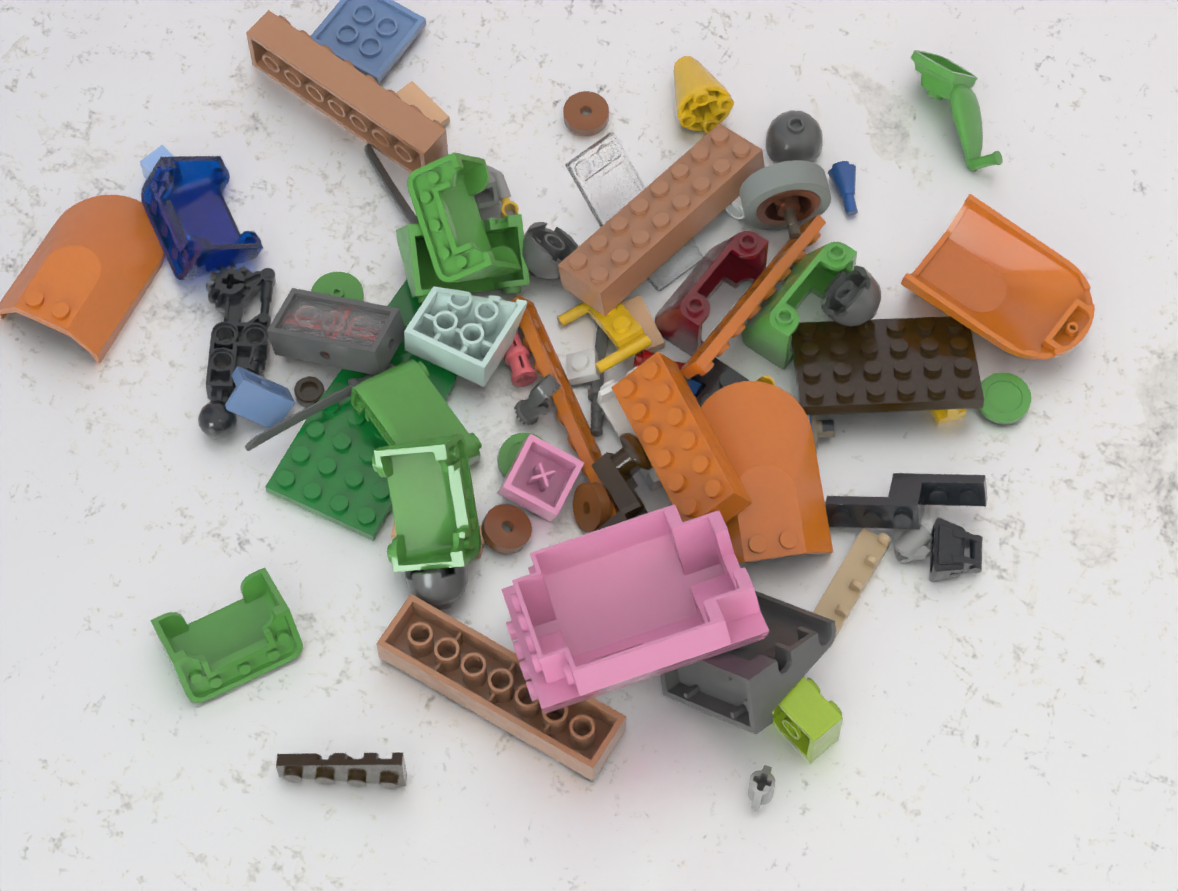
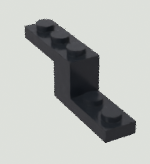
(906, 501)

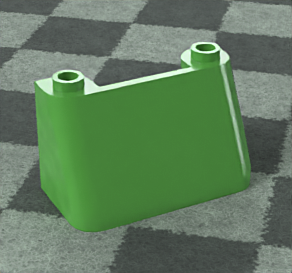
(451, 220)
(421, 273)
(771, 328)
(409, 407)
(430, 503)
(231, 642)

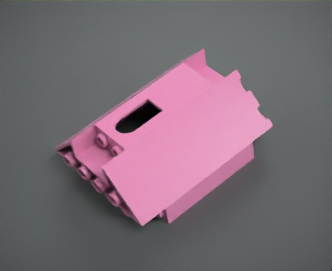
(629, 606)

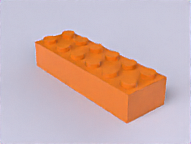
(680, 441)

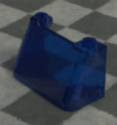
(193, 218)

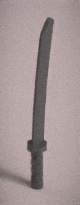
(389, 184)
(596, 411)
(307, 412)

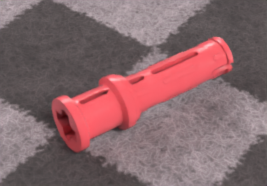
(518, 359)

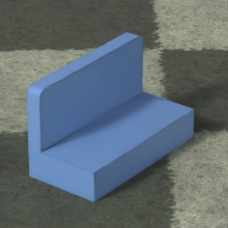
(259, 398)

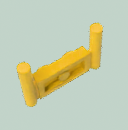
(618, 326)

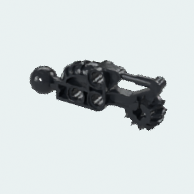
(231, 293)

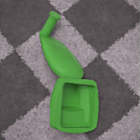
(954, 83)

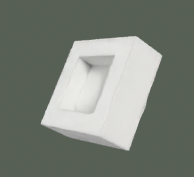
(582, 366)

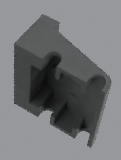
(755, 678)

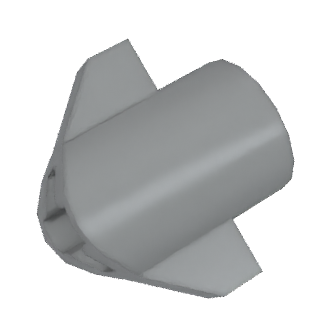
(911, 544)
(761, 787)

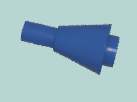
(844, 178)

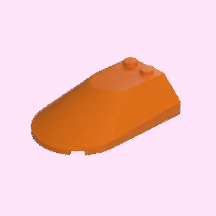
(89, 272)
(1005, 285)
(778, 466)

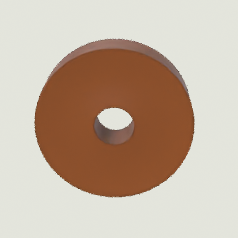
(586, 124)
(591, 506)
(515, 520)

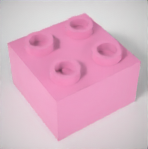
(540, 478)

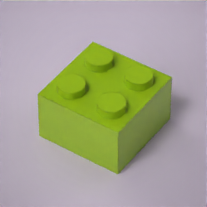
(808, 719)

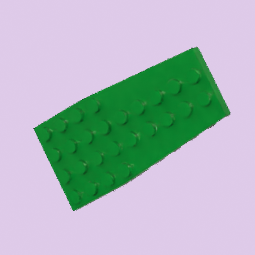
(332, 454)

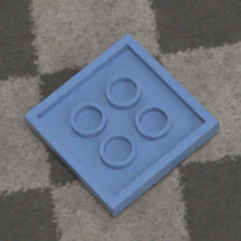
(369, 33)

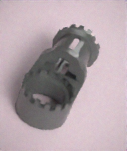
(538, 401)

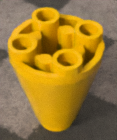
(699, 96)

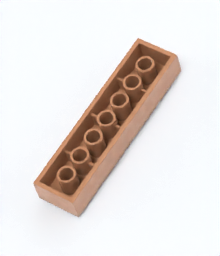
(345, 93)
(660, 219)
(492, 685)

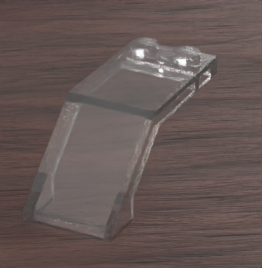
(608, 184)

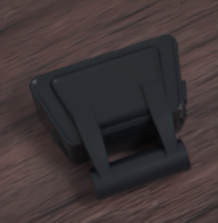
(948, 548)

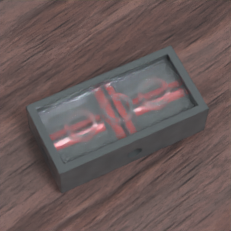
(336, 331)

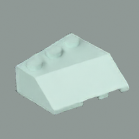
(464, 332)

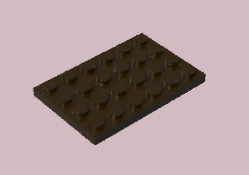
(886, 366)

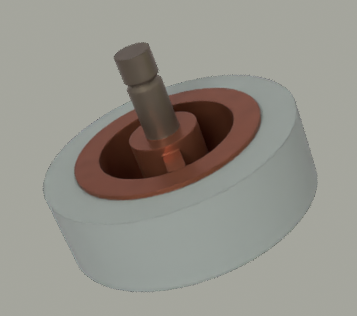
(785, 196)

